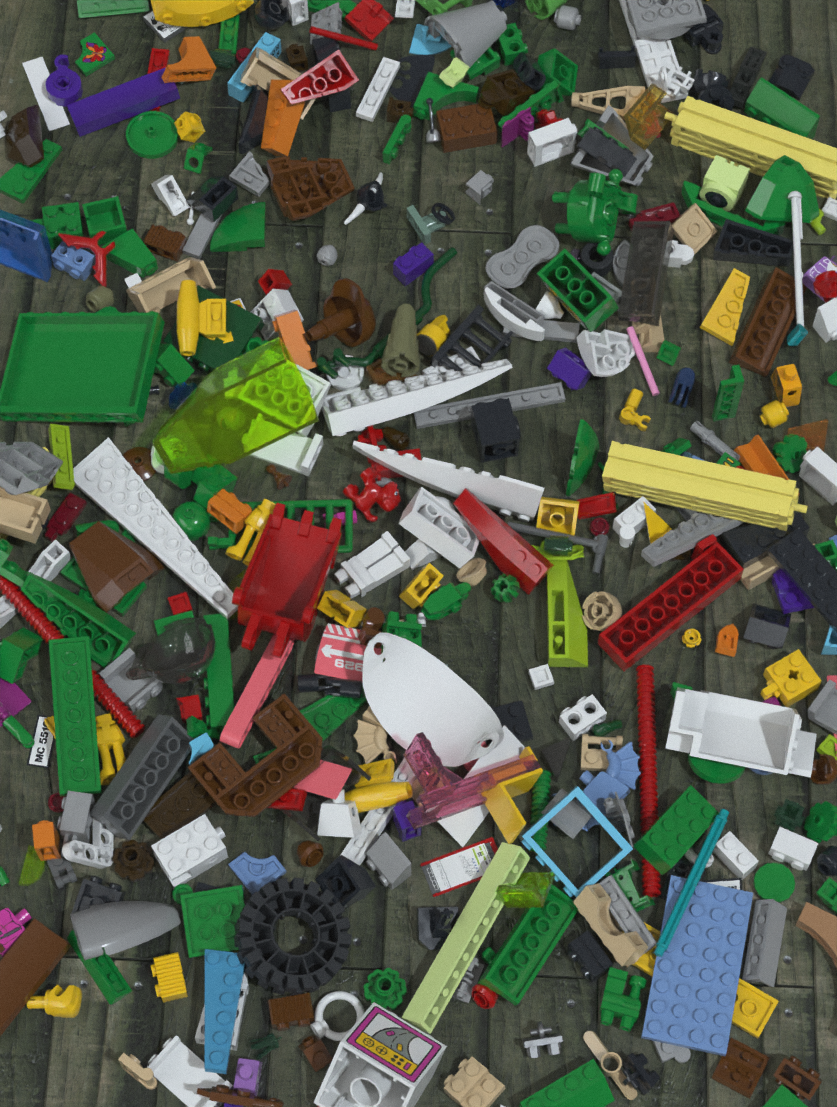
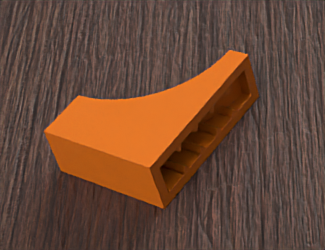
(194, 63)

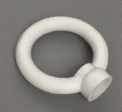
(320, 1027)

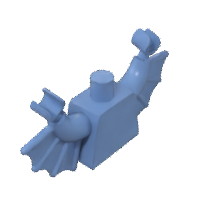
(617, 778)

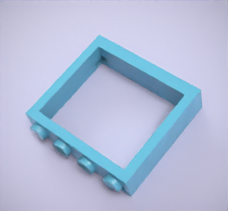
(542, 857)

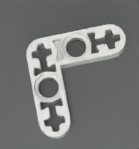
(95, 850)

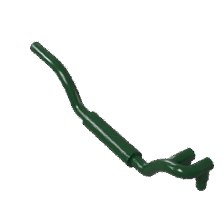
(341, 360)

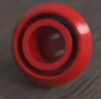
(484, 996)

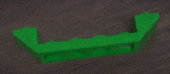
(718, 215)
(18, 576)

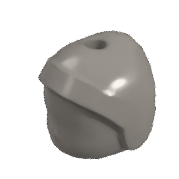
(327, 255)

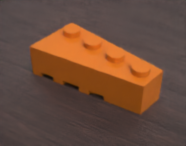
(280, 120)

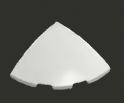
(605, 351)

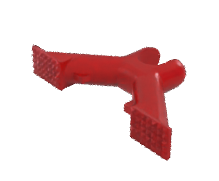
(92, 244)

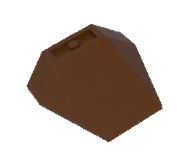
(112, 564)

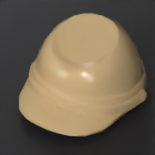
(472, 571)

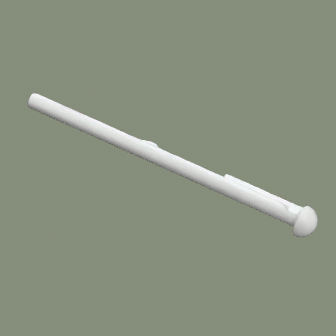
(795, 198)

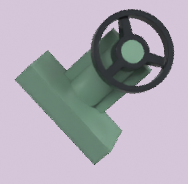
(431, 222)

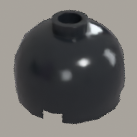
(270, 14)
(706, 79)

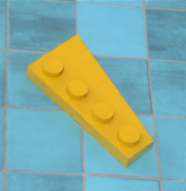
(725, 312)

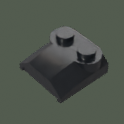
(792, 76)

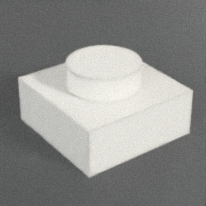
(541, 676)

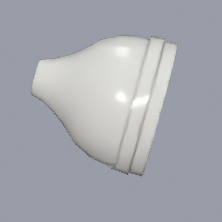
(550, 306)

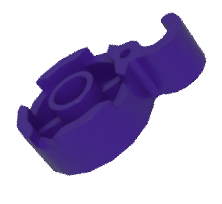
(63, 84)

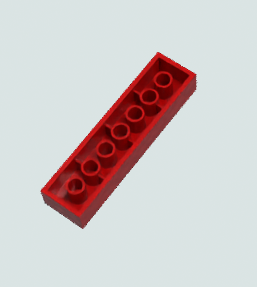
(670, 606)

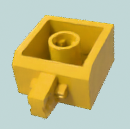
(802, 682)

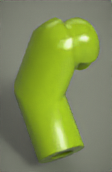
(816, 225)

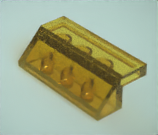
(646, 117)

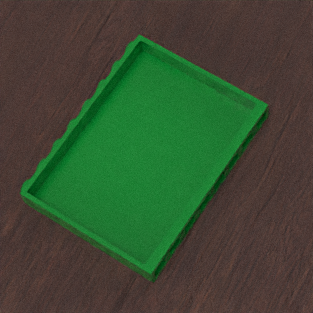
(80, 367)

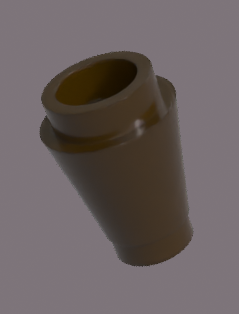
(396, 438)

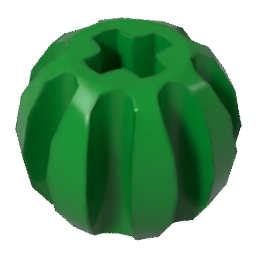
(505, 588)

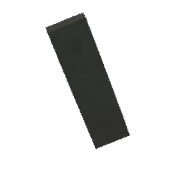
(747, 75)

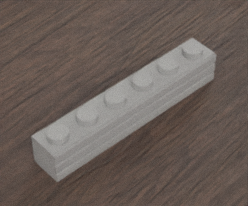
(515, 305)

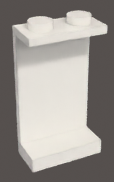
(293, 452)
(184, 1073)

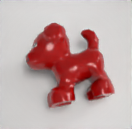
(385, 496)

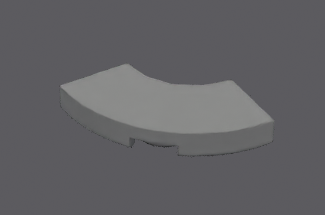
(620, 262)

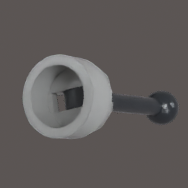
(432, 135)

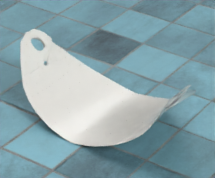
(421, 694)

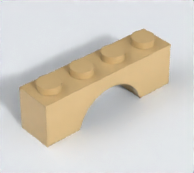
(594, 906)

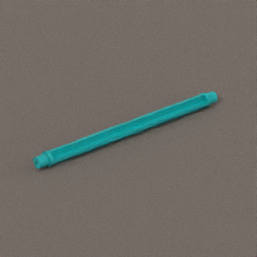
(691, 883)

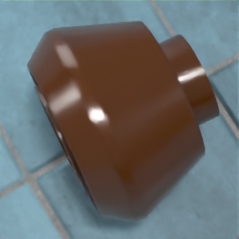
(310, 853)

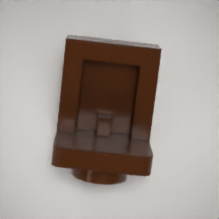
(315, 1052)

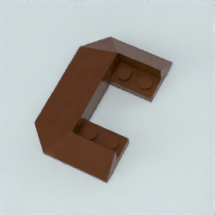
(293, 760)

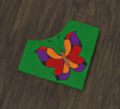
(94, 55)

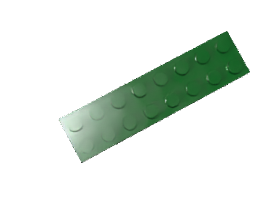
(74, 715)

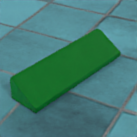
(103, 973)

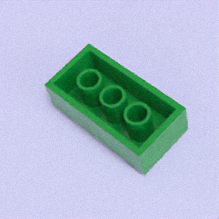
(676, 830)

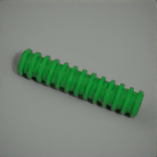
(540, 801)

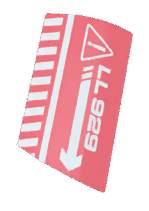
(341, 653)

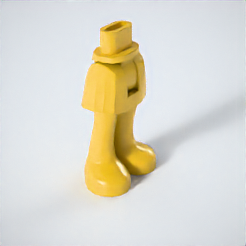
(254, 523)
(109, 737)

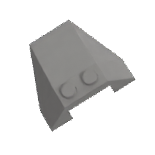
(26, 467)

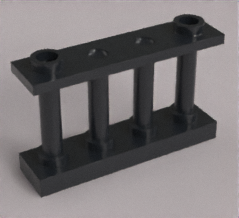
(464, 331)

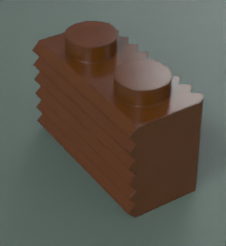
(165, 242)
(291, 1011)

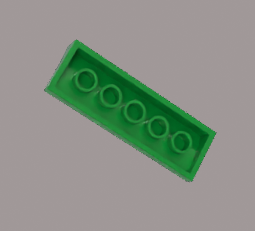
(529, 946)

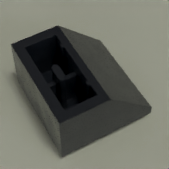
(214, 197)

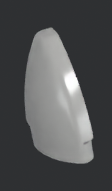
(121, 925)

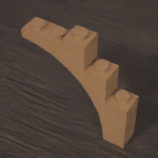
(821, 927)

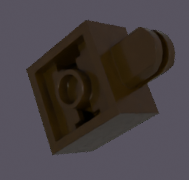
(504, 92)

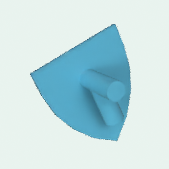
(425, 44)

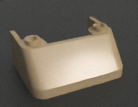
(264, 67)
(164, 286)

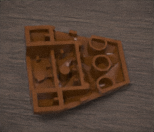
(306, 185)

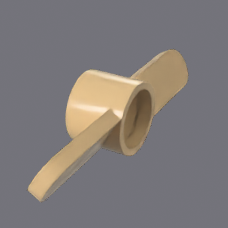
(601, 1054)

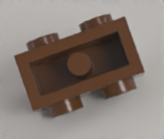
(797, 1077)

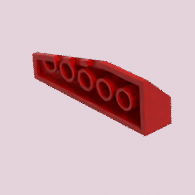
(504, 545)

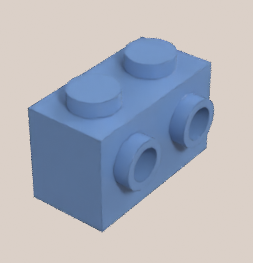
(73, 261)

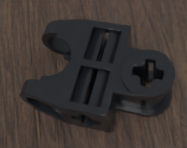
(708, 33)

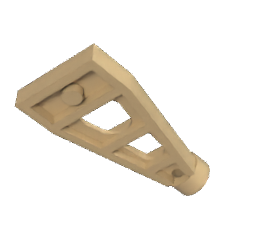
(631, 93)

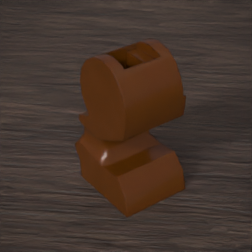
(371, 624)

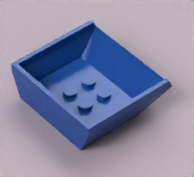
(25, 246)

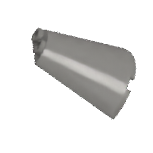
(469, 29)
(616, 127)

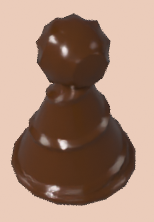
(280, 478)

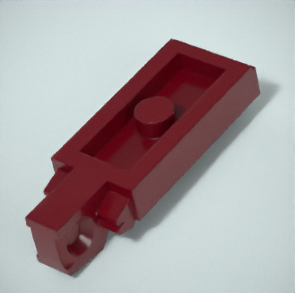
(661, 213)
(65, 516)

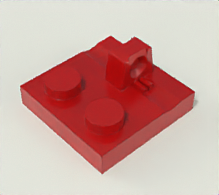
(369, 19)

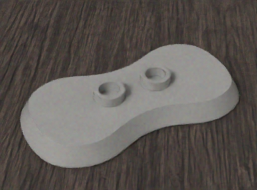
(513, 265)

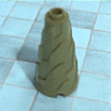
(402, 346)

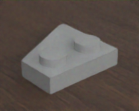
(250, 175)

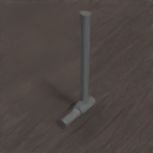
(598, 544)

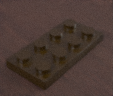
(178, 807)

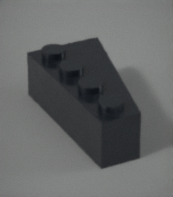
(751, 245)
(751, 542)

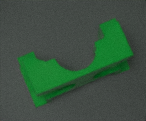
(628, 887)

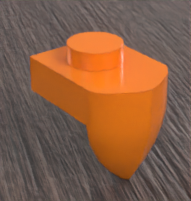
(727, 640)

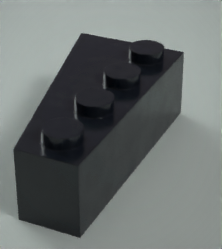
(322, 49)

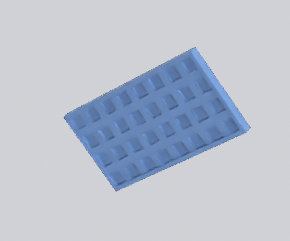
(700, 971)

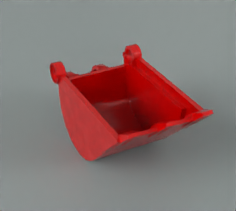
(286, 579)

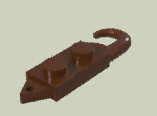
(240, 1097)

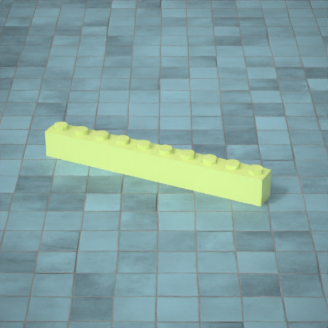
(464, 939)

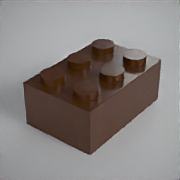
(466, 127)

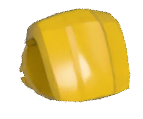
(58, 1002)

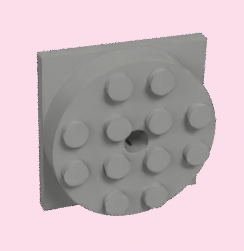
(664, 17)

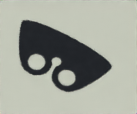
(419, 69)

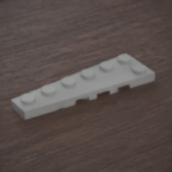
(686, 537)

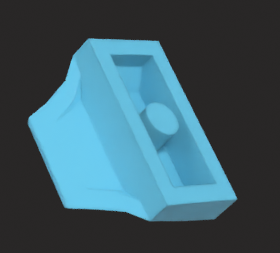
(199, 747)

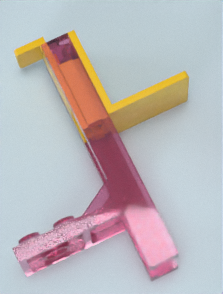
(492, 788)

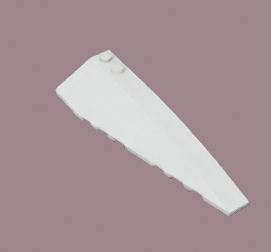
(362, 408)
(501, 493)

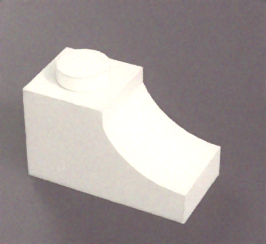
(170, 194)

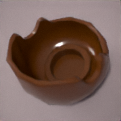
(824, 770)

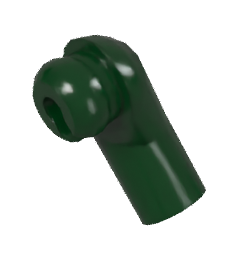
(606, 728)

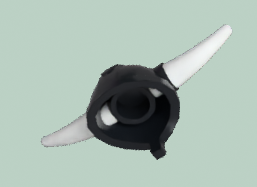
(369, 197)

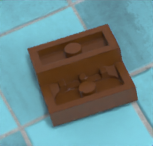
(740, 1068)

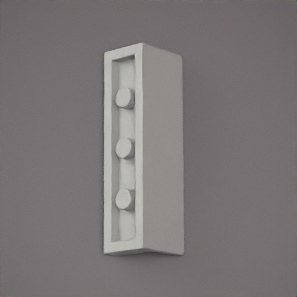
(765, 942)

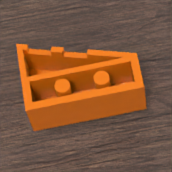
(293, 335)

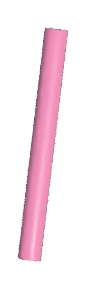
(642, 360)

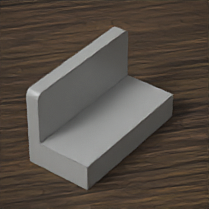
(571, 817)

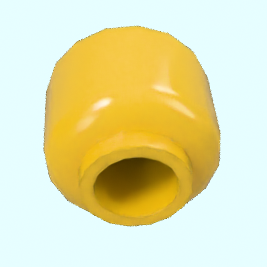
(774, 414)

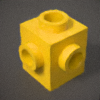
(189, 127)

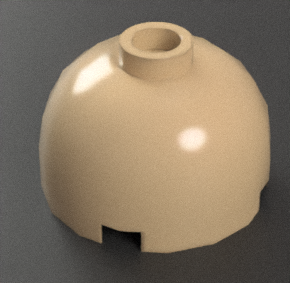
(601, 610)

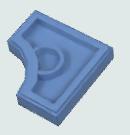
(256, 872)

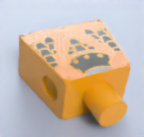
(786, 380)

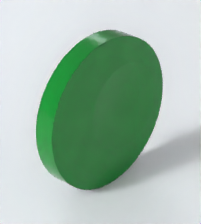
(152, 134)
(715, 771)

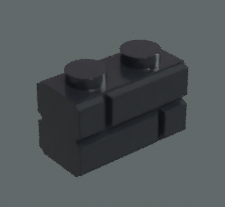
(589, 956)

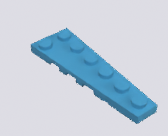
(222, 996)

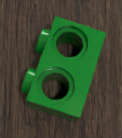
(511, 44)

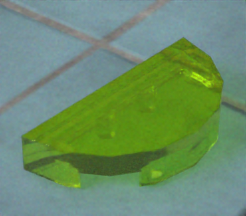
(32, 868)

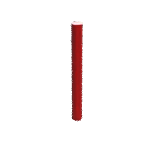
(344, 38)

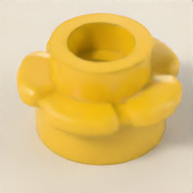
(691, 633)

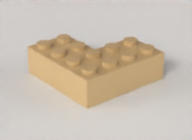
(22, 515)

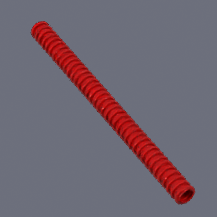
(49, 632)
(647, 768)

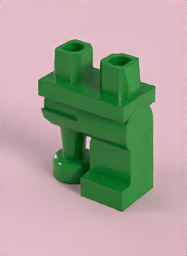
(619, 1005)

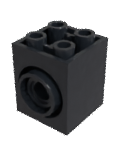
(495, 430)

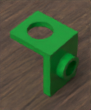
(197, 151)

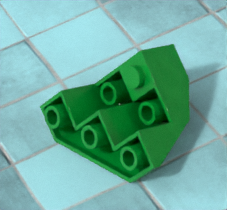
(771, 196)

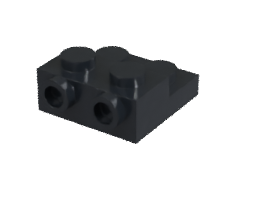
(95, 892)

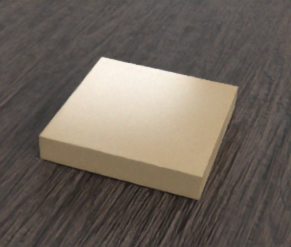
(694, 228)

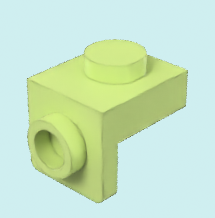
(454, 73)

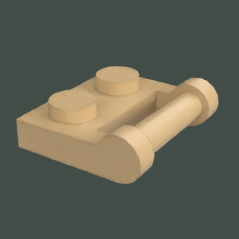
(596, 758)
(135, 1069)

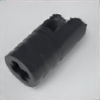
(309, 683)
(347, 689)

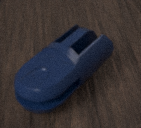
(683, 383)

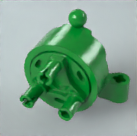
(595, 208)

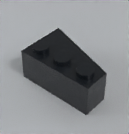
(606, 150)

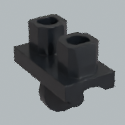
(637, 1074)

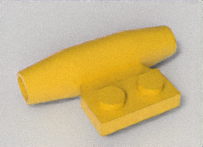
(197, 318)
(380, 790)

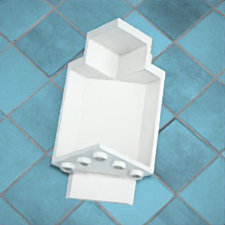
(740, 732)

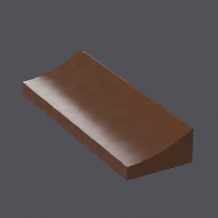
(767, 324)
(27, 967)

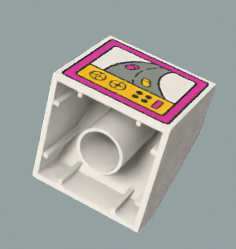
(380, 1063)

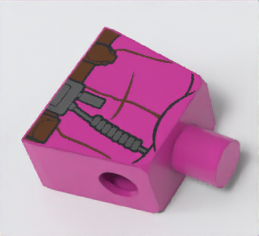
(11, 928)

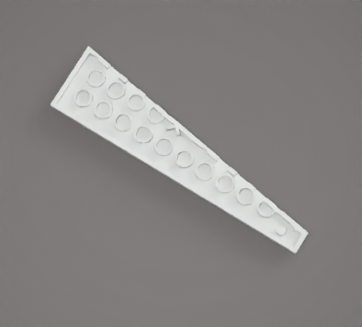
(125, 497)

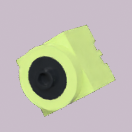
(724, 184)

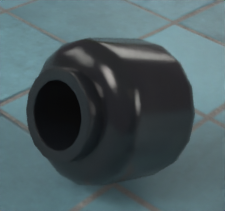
(828, 861)

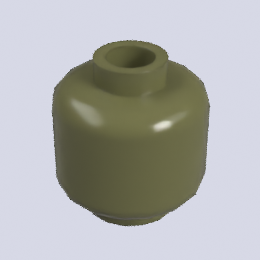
(99, 298)

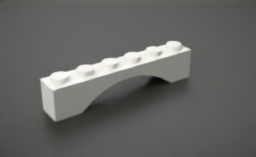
(47, 566)

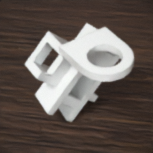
(672, 83)

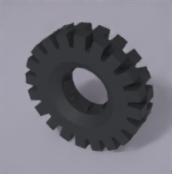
(271, 963)

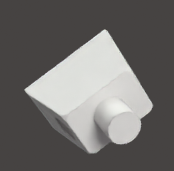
(339, 818)

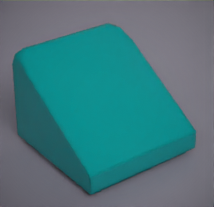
(796, 335)

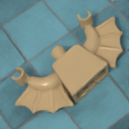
(372, 738)

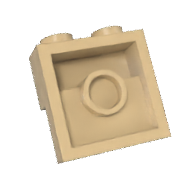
(473, 1085)

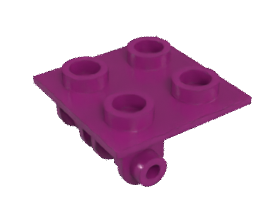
(518, 126)
(11, 700)

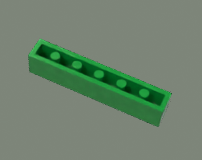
(219, 675)

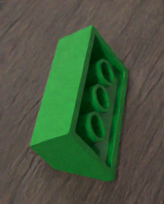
(780, 110)
(579, 1088)

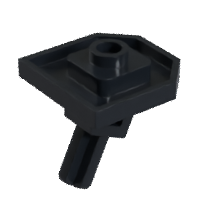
(435, 925)

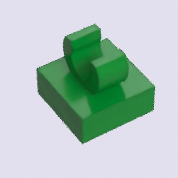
(668, 352)

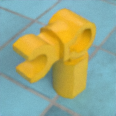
(628, 414)

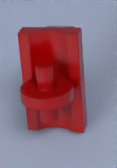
(546, 118)
(371, 436)

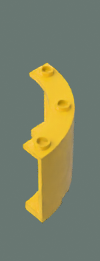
(197, 12)

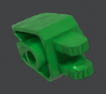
(445, 601)

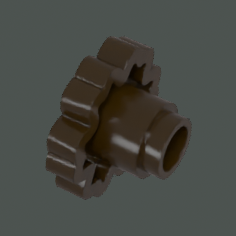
(141, 864)

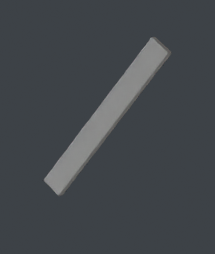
(461, 410)

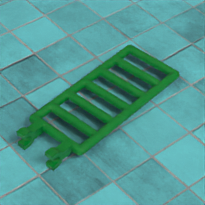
(216, 543)

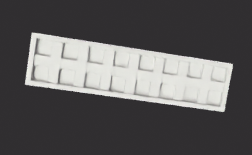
(652, 56)

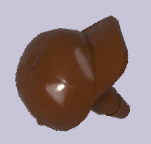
(346, 315)

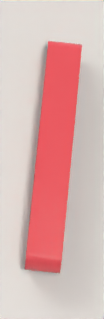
(254, 695)

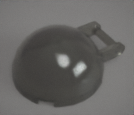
(177, 654)

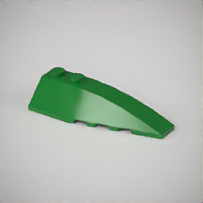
(80, 619)

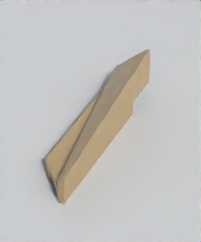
(649, 335)

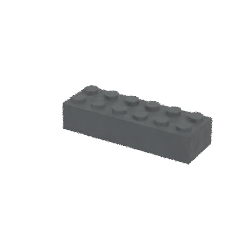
(143, 777)

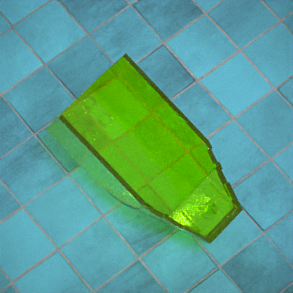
(237, 411)

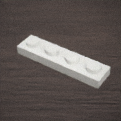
(378, 89)

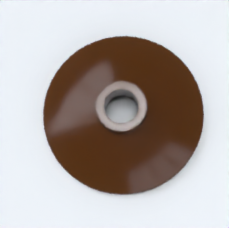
(144, 468)

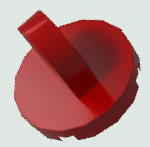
(826, 285)

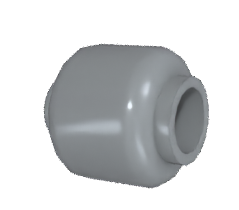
(567, 17)

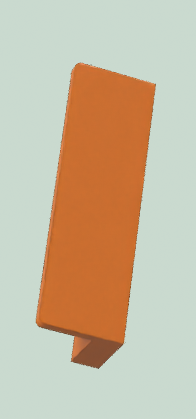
(759, 459)

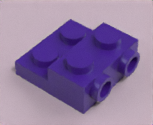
(788, 594)

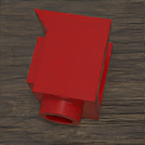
(189, 707)

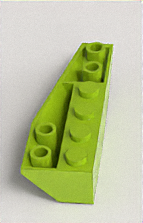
(564, 620)

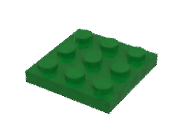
(212, 919)

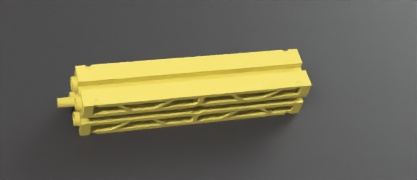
(750, 143)
(701, 486)

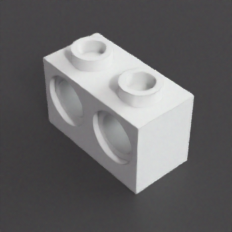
(585, 720)

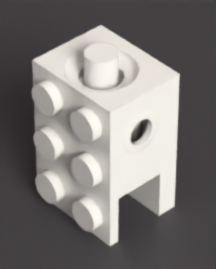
(190, 850)

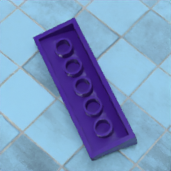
(122, 102)

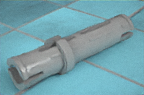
(709, 437)

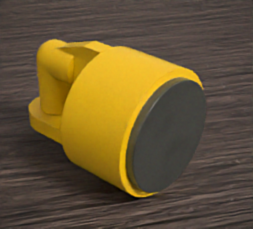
(433, 335)

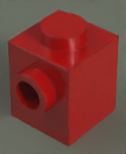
(274, 280)

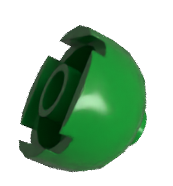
(192, 519)

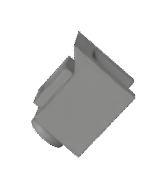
(479, 186)

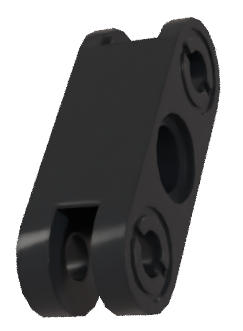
(529, 71)

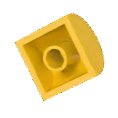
(557, 515)

